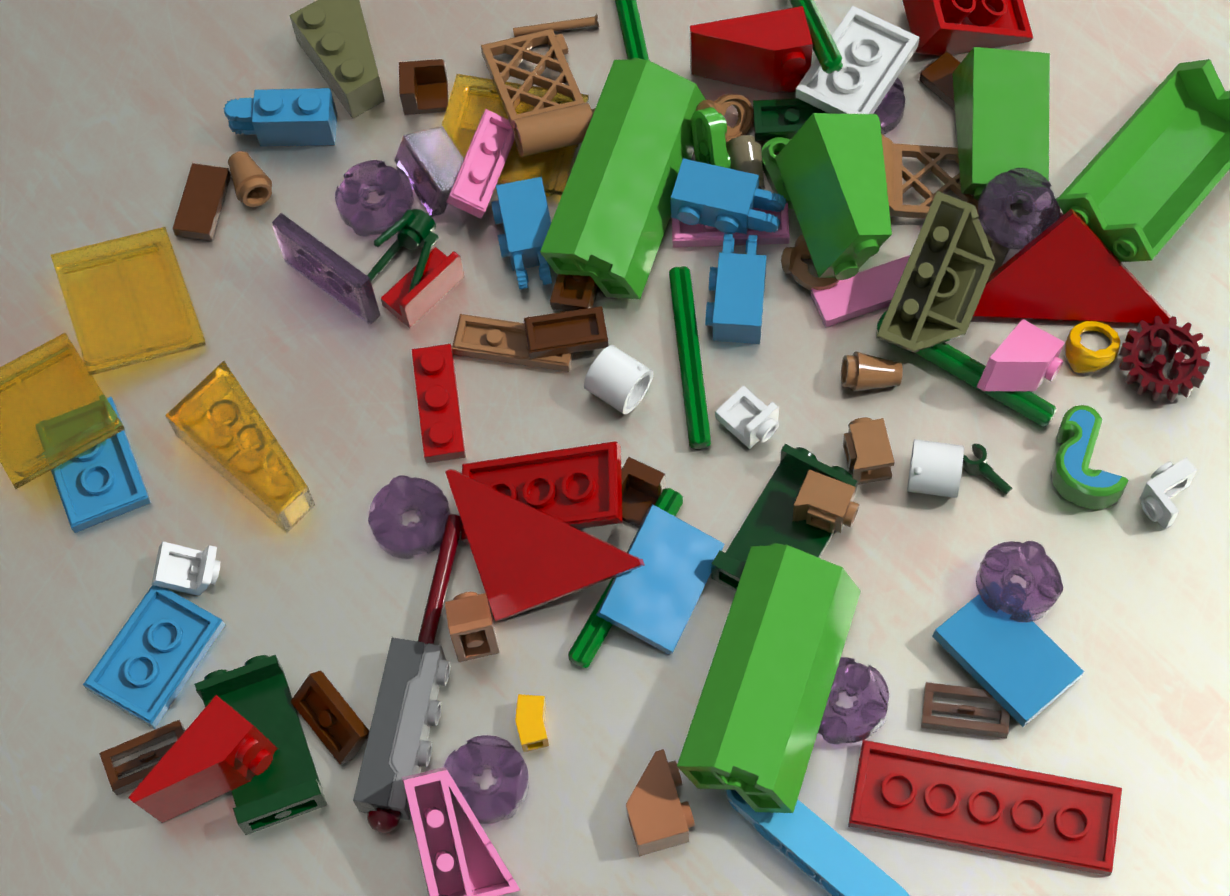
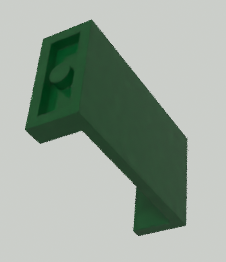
(773, 516)
(291, 780)

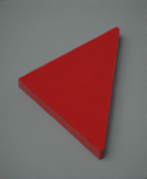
(1067, 277)
(528, 554)

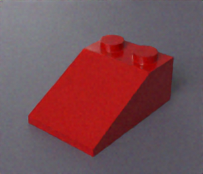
(966, 24)
(754, 50)
(206, 761)

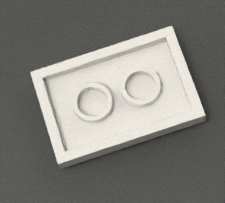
(871, 61)

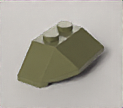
(940, 278)

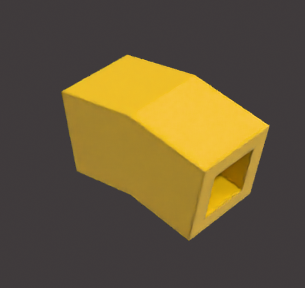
(530, 722)

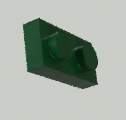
(780, 117)

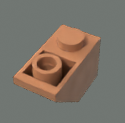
(655, 808)

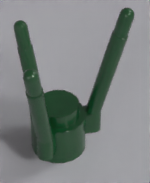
(414, 231)

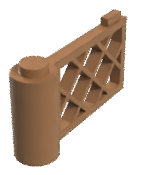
(550, 123)
(896, 171)

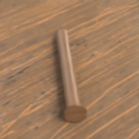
(557, 26)

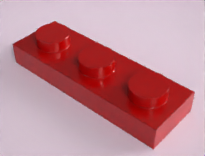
(438, 403)

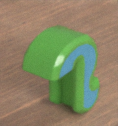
(1070, 468)

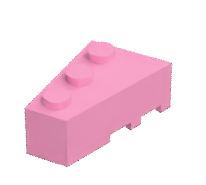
(451, 841)

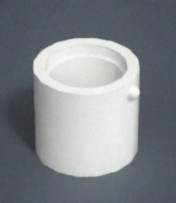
(618, 379)
(935, 468)

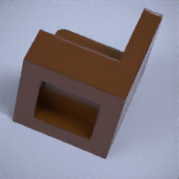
(423, 86)
(639, 490)

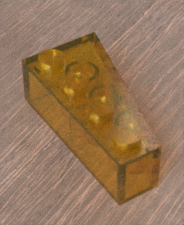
(237, 443)

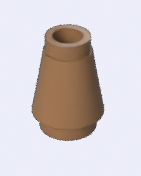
(249, 180)
(869, 372)

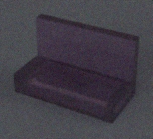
(431, 166)

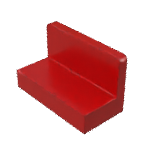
(438, 279)

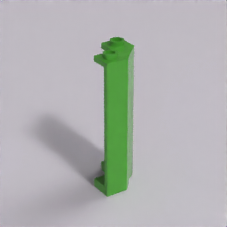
(1156, 165)
(624, 179)
(770, 678)

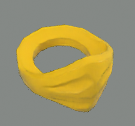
(1085, 360)

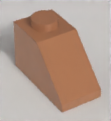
(471, 626)

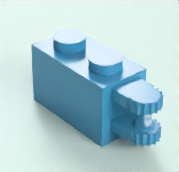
(285, 117)
(723, 199)
(526, 222)
(738, 293)

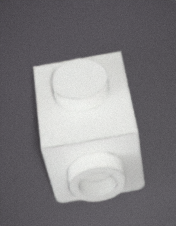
(748, 417)
(1166, 483)
(185, 568)

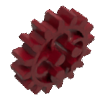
(1182, 372)

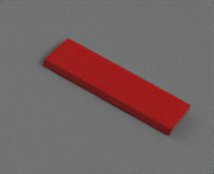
(986, 807)

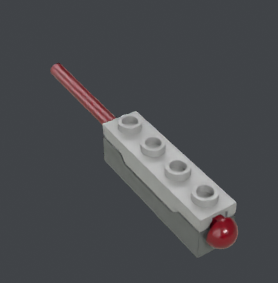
(407, 705)

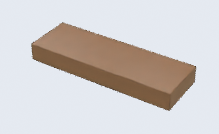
(500, 342)

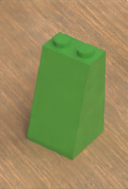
(1001, 115)
(838, 190)

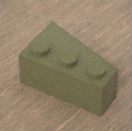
(340, 49)

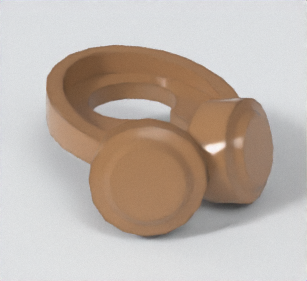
(744, 110)
(792, 264)

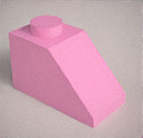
(1023, 360)

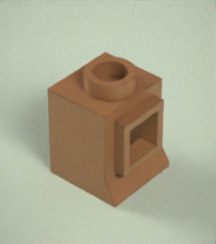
(868, 450)
(825, 503)

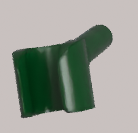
(981, 467)

